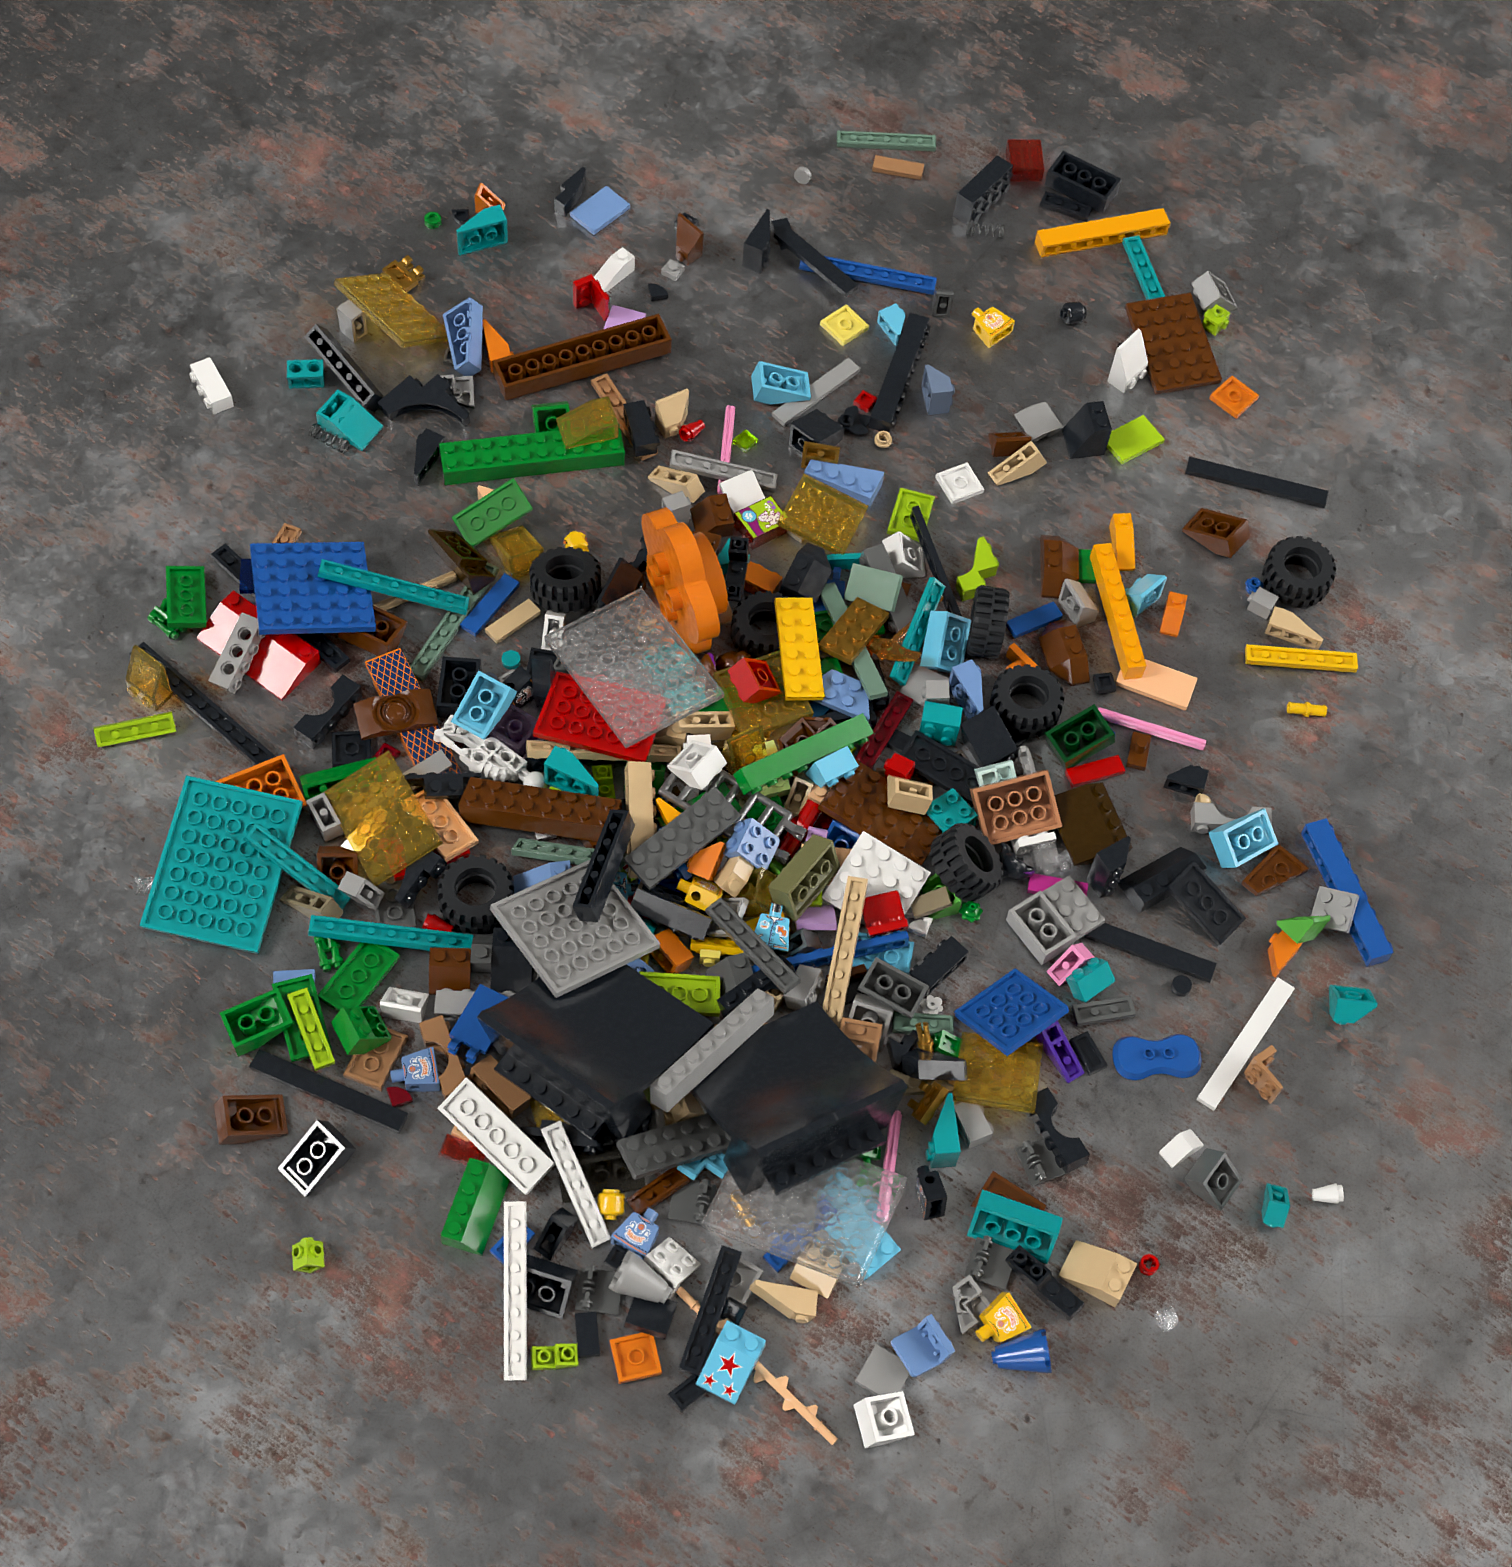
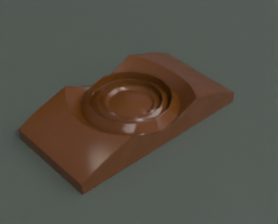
(395, 713)

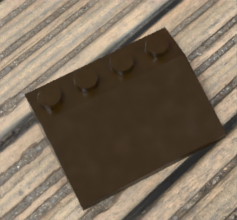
(1088, 822)

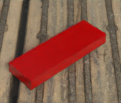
(1095, 771)

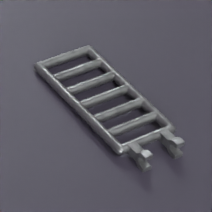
(785, 824)

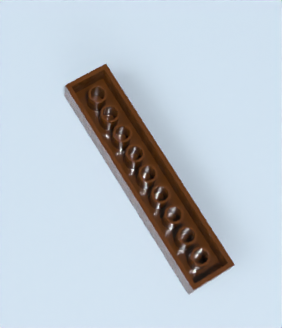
(581, 356)

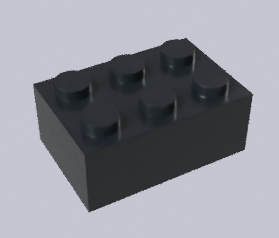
(454, 682)

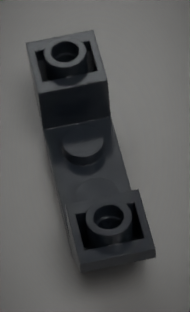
(737, 568)

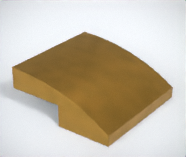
(819, 452)

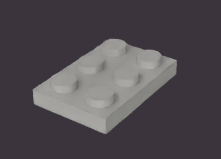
(1074, 907)

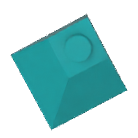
(1350, 1003)

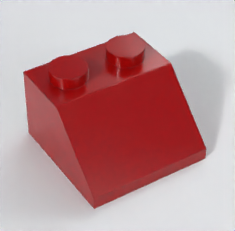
(753, 680)

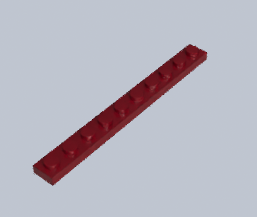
(878, 741)

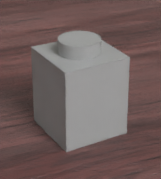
(1262, 602)

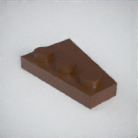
(1001, 1186)

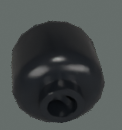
(1073, 313)

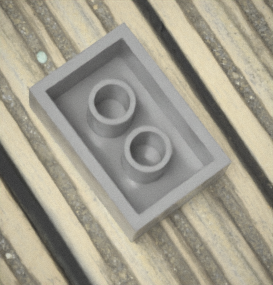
(1041, 927)

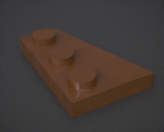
(1273, 871)

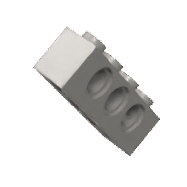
(228, 659)

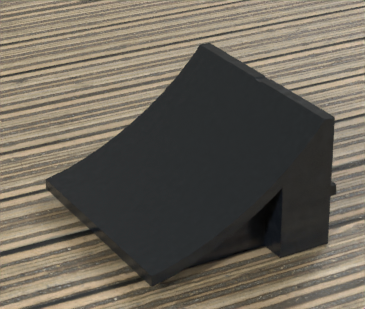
(592, 1047)
(798, 1101)

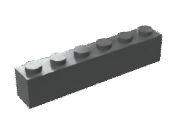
(878, 558)

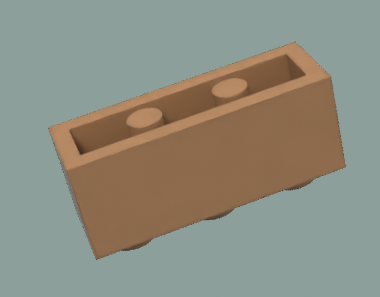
(498, 1089)

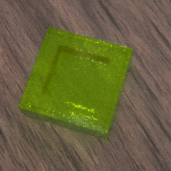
(745, 441)

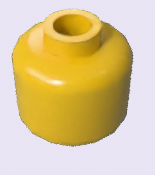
(611, 1203)

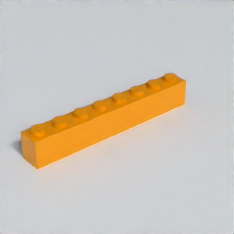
(1101, 232)
(1117, 611)

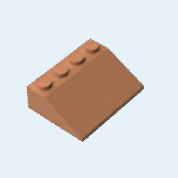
(1016, 807)

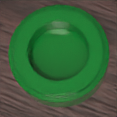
(432, 220)

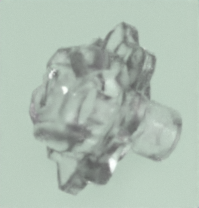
(143, 885)
(1167, 1318)

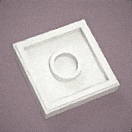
(959, 483)
(742, 491)

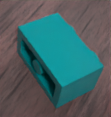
(1090, 979)

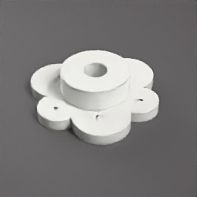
(927, 1004)

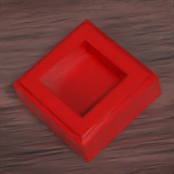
(865, 401)

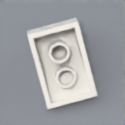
(1129, 363)

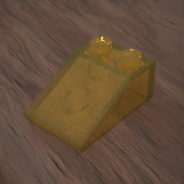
(588, 423)
(516, 550)
(147, 679)
(744, 749)
(757, 892)

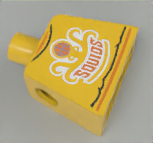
(992, 325)
(706, 892)
(1002, 1319)

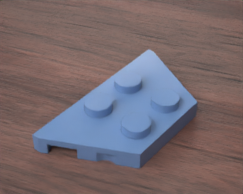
(844, 694)

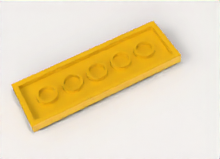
(799, 649)

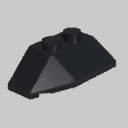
(807, 574)

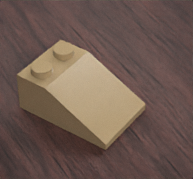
(1097, 1272)

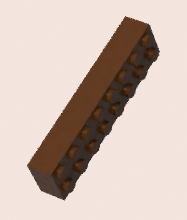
(535, 809)

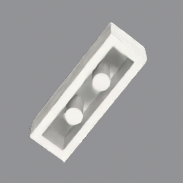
(211, 386)

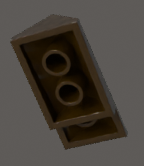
(462, 559)

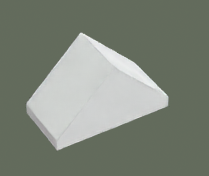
(1181, 1147)

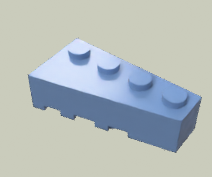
(464, 336)
(853, 481)

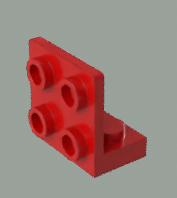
(588, 291)
(884, 914)

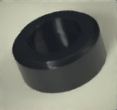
(1181, 985)

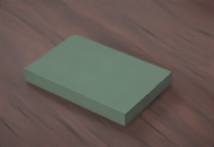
(874, 586)

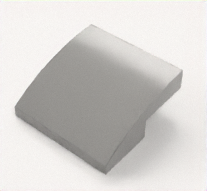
(1038, 421)
(917, 680)

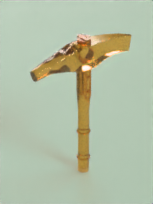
(891, 649)

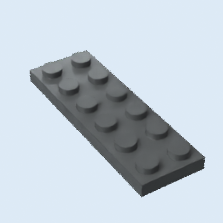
(682, 838)
(673, 1145)

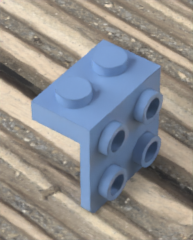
(752, 843)
(923, 1347)

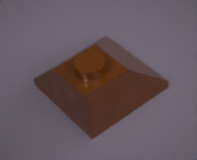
(689, 241)
(336, 861)

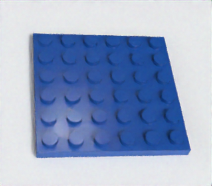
(299, 602)

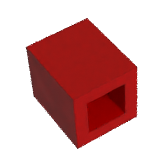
(899, 767)

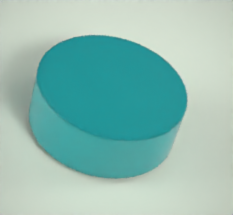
(511, 659)

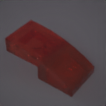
(459, 1150)

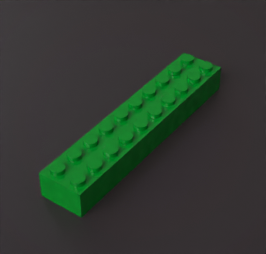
(524, 456)

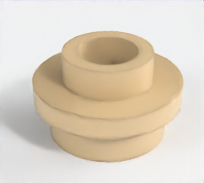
(883, 435)

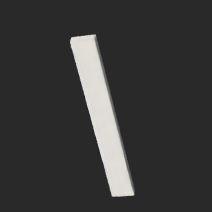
(1245, 1044)
(515, 1291)

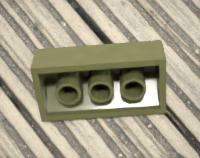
(805, 876)

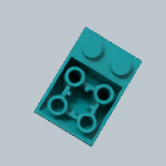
(348, 420)

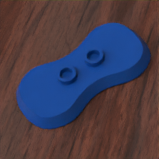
(1172, 1055)

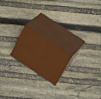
(1007, 442)

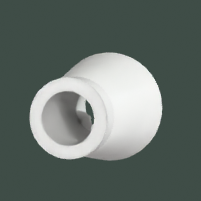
(1331, 1194)

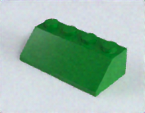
(475, 1207)

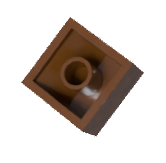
(713, 515)
(449, 969)

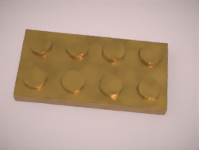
(853, 630)

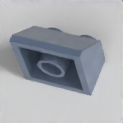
(937, 391)

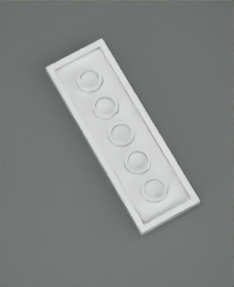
(496, 1136)

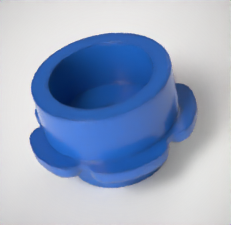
(1253, 588)

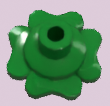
(970, 911)

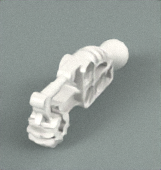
(488, 756)

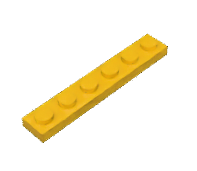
(1301, 658)

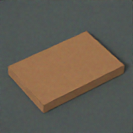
(375, 1066)

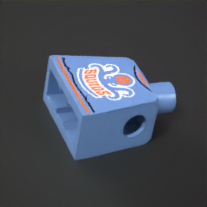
(418, 1072)
(637, 1233)

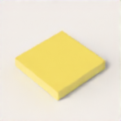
(844, 325)

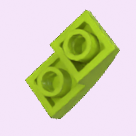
(603, 776)
(554, 1357)

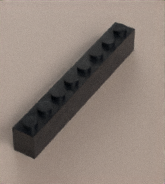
(899, 373)

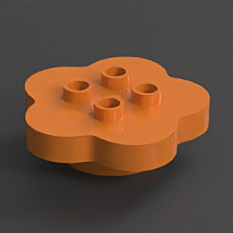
(684, 578)

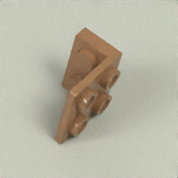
(1259, 1075)

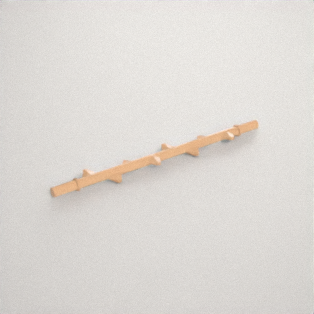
(778, 1384)

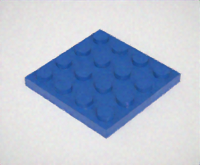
(1011, 1011)

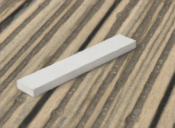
(576, 1184)

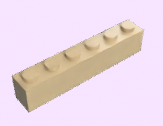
(639, 803)

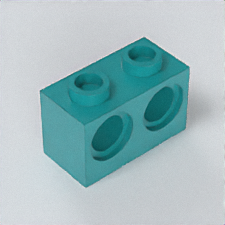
(306, 373)

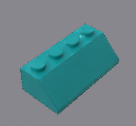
(1015, 1224)

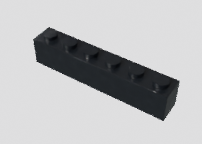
(344, 367)
(603, 866)

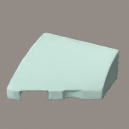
(995, 772)

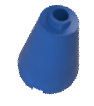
(1024, 1353)

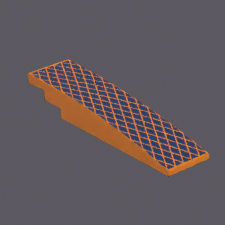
(391, 676)

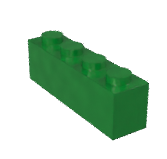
(320, 781)

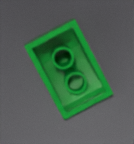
(256, 1021)

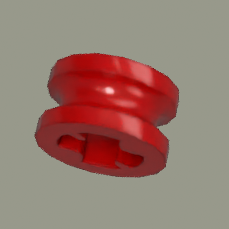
(1142, 1267)

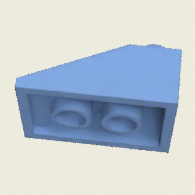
(966, 687)
(539, 874)

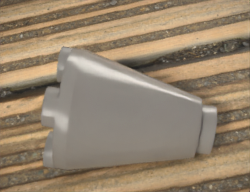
(639, 1280)

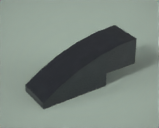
(570, 192)

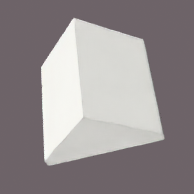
(404, 1005)

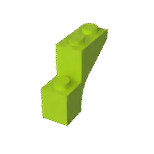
(984, 566)

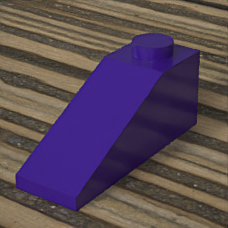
(1060, 1052)

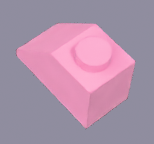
(1072, 959)

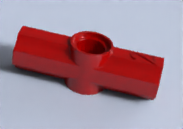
(805, 818)

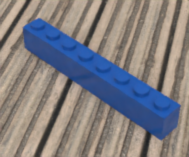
(1339, 875)

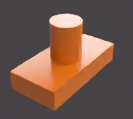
(1018, 657)

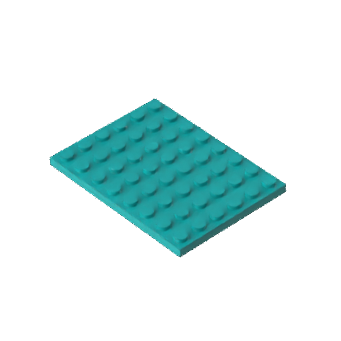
(211, 879)

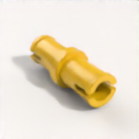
(1306, 709)

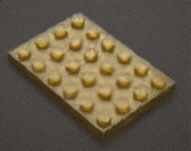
(392, 309)
(382, 818)

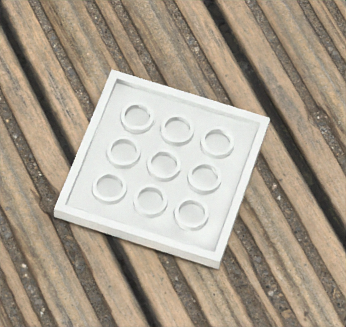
(883, 868)

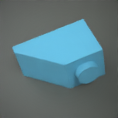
(892, 322)

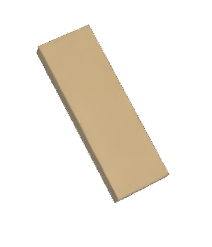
(512, 621)

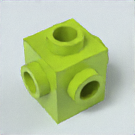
(1216, 319)
(308, 1255)

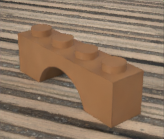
(436, 1035)

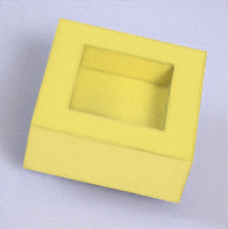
(709, 957)

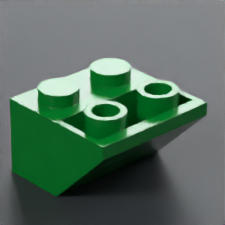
(360, 1029)

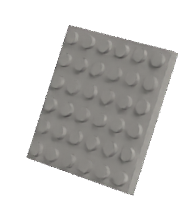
(562, 947)

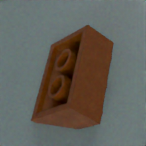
(384, 639)

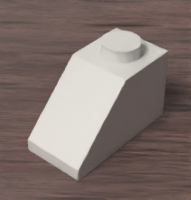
(552, 622)

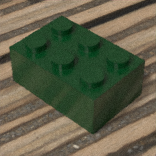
(1080, 737)

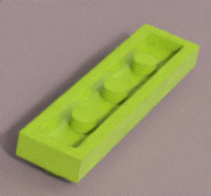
(134, 729)
(311, 1029)

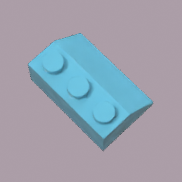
(945, 641)

